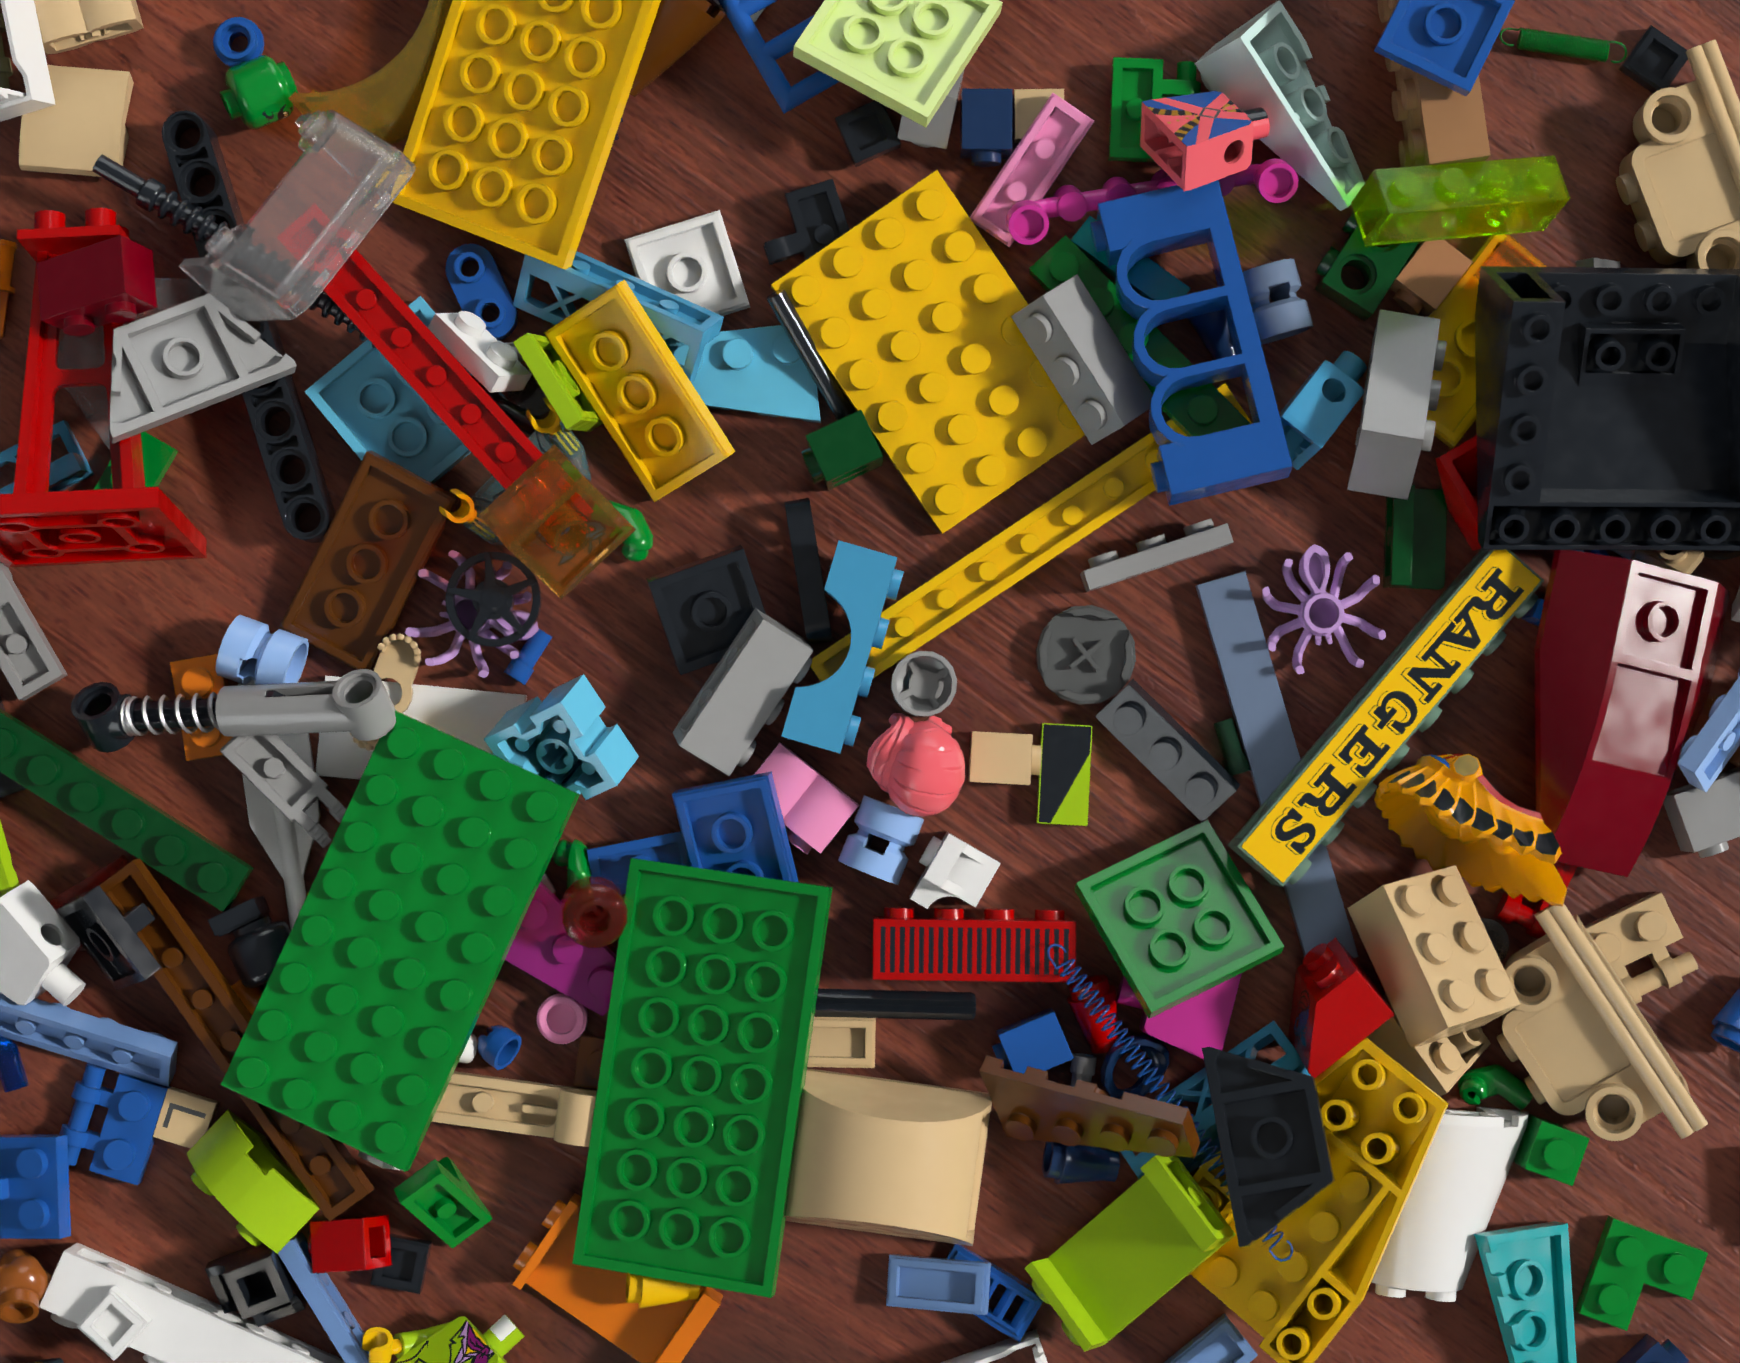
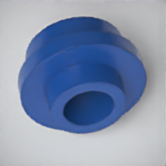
(228, 32)

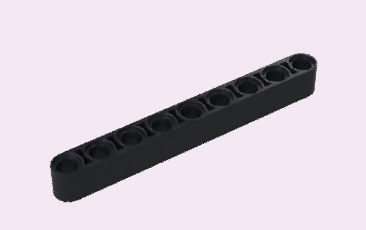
(281, 395)

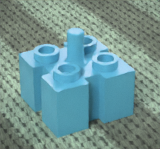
(565, 740)

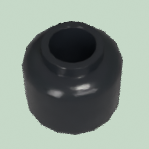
(257, 950)

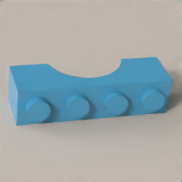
(860, 584)

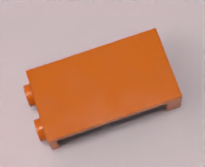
(599, 1295)

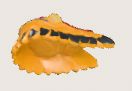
(1459, 819)

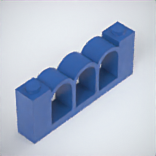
(1168, 222)

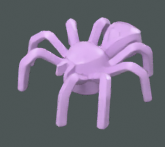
(1320, 611)
(467, 615)

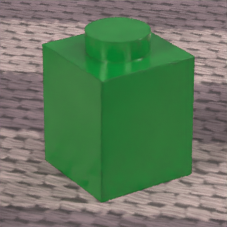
(1551, 1150)

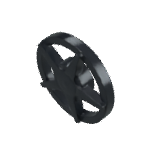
(493, 599)

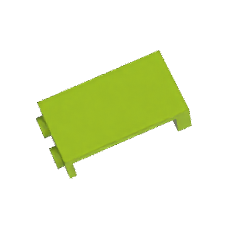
(1130, 1253)

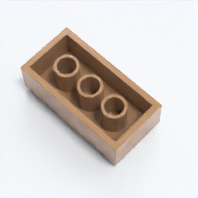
(1435, 120)

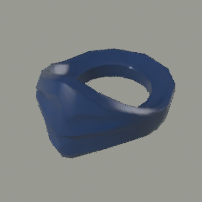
(1154, 1049)

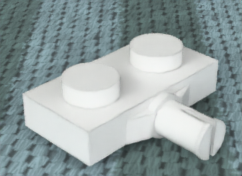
(486, 358)

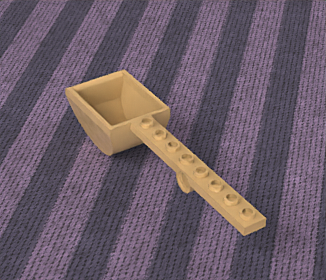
(864, 1151)

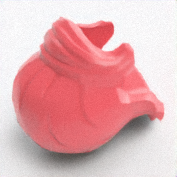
(918, 764)

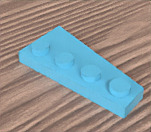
(754, 374)

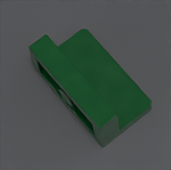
(1415, 540)

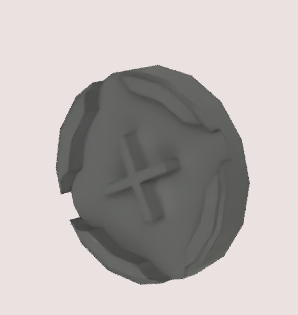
(1085, 654)

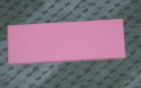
(1032, 165)

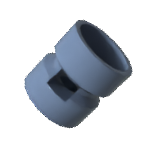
(1287, 313)

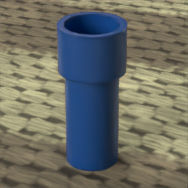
(522, 667)

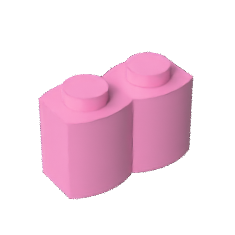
(808, 801)

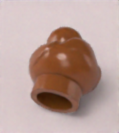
(21, 1286)

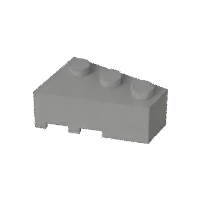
(1397, 403)

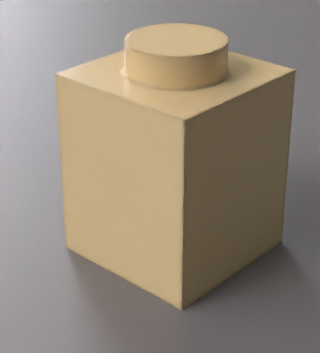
(1003, 758)

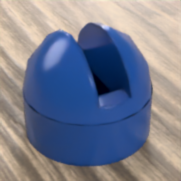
(499, 1046)

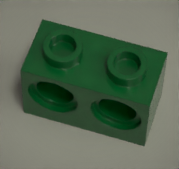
(1377, 264)
(842, 451)

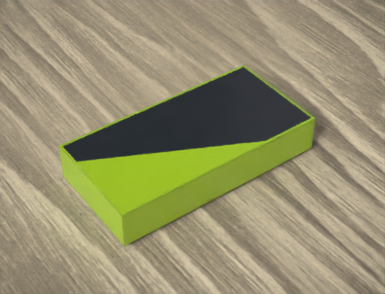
(1064, 774)

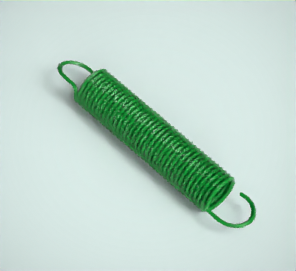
(1563, 44)

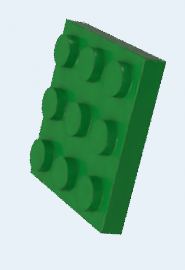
(1178, 918)

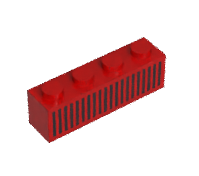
(972, 947)

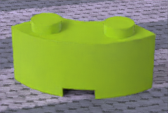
(251, 1182)

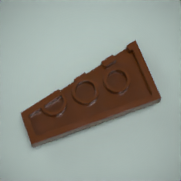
(1086, 1115)

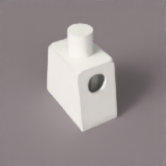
(35, 948)

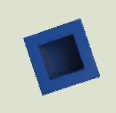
(1033, 1043)

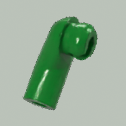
(641, 540)
(575, 858)
(1493, 1081)

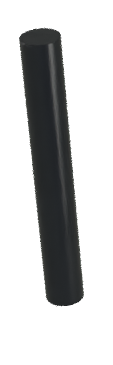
(807, 351)

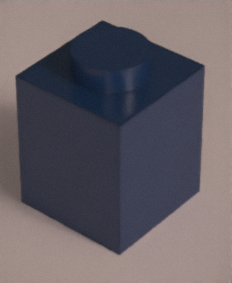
(986, 126)

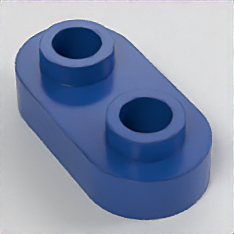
(482, 289)

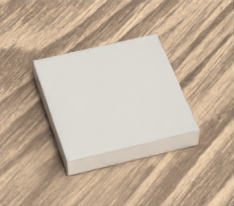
(691, 262)

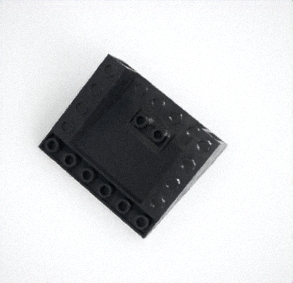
(1608, 408)

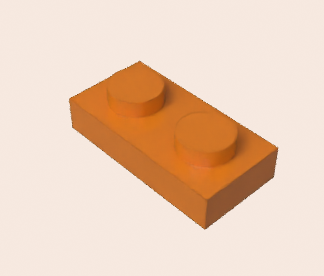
(199, 677)

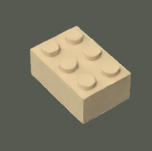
(1433, 956)

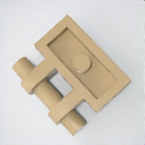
(1641, 931)

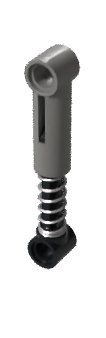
(351, 704)

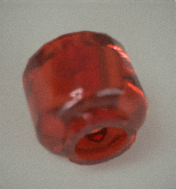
(595, 928)

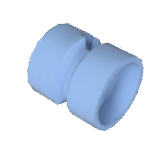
(257, 655)
(887, 823)

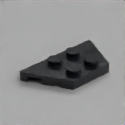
(1267, 1139)

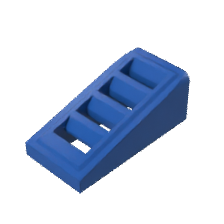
(1014, 1286)

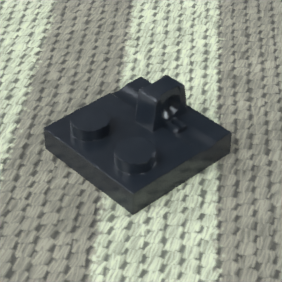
(705, 606)
(111, 937)

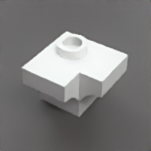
(953, 871)

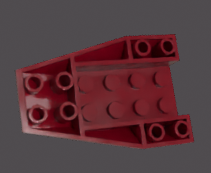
(1617, 696)

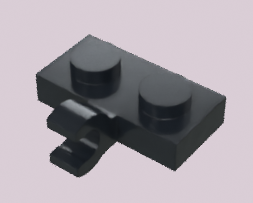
(816, 220)

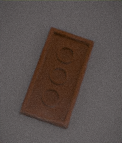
(368, 561)

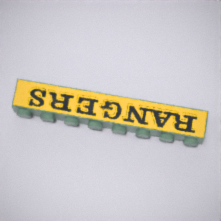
(1385, 715)

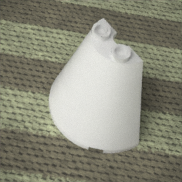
(1450, 1203)

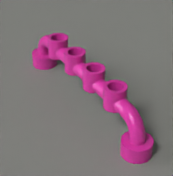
(1029, 219)

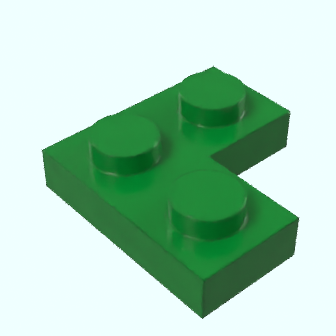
(1627, 1260)

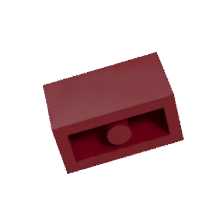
(97, 286)

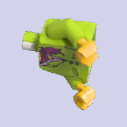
(444, 1343)

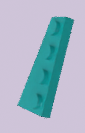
(1531, 1290)

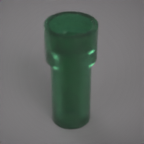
(1234, 759)

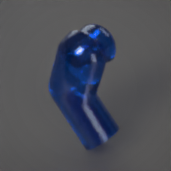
(11, 1066)

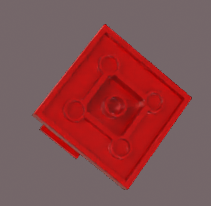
(80, 524)

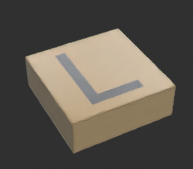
(185, 1117)

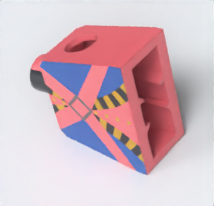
(1200, 136)

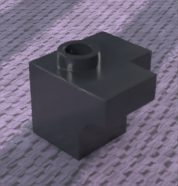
(255, 1285)

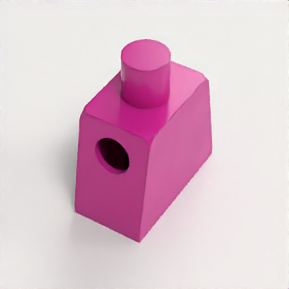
(1193, 1023)

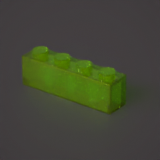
(1459, 200)

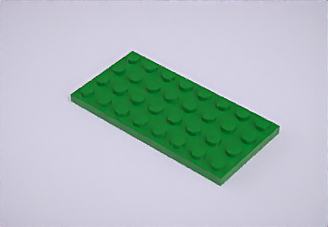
(400, 940)
(702, 1077)

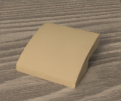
(81, 125)

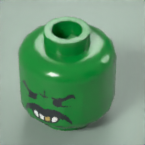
(258, 92)

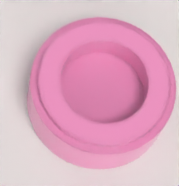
(561, 1019)

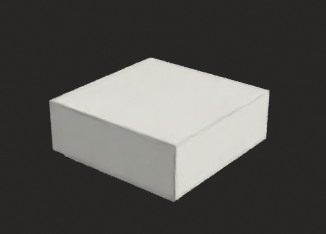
(114, 1323)

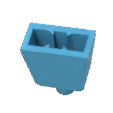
(1321, 406)

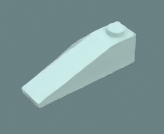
(1267, 69)

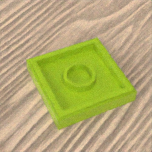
(557, 383)

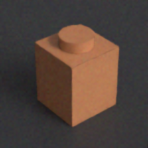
(1429, 276)

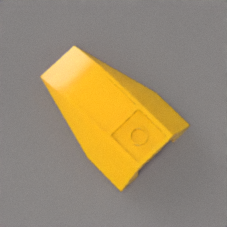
(1377, 1138)

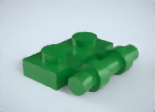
(1139, 81)

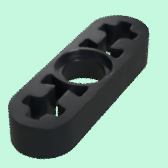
(808, 571)

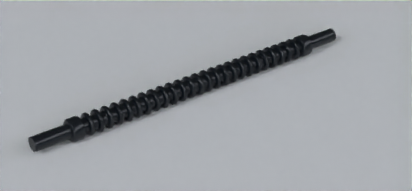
(152, 196)

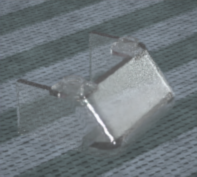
(306, 223)

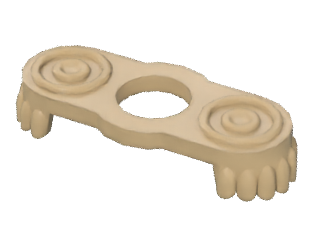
(398, 661)

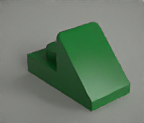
(443, 1201)

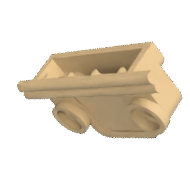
(1688, 168)
(1588, 1037)

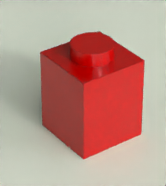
(350, 1244)

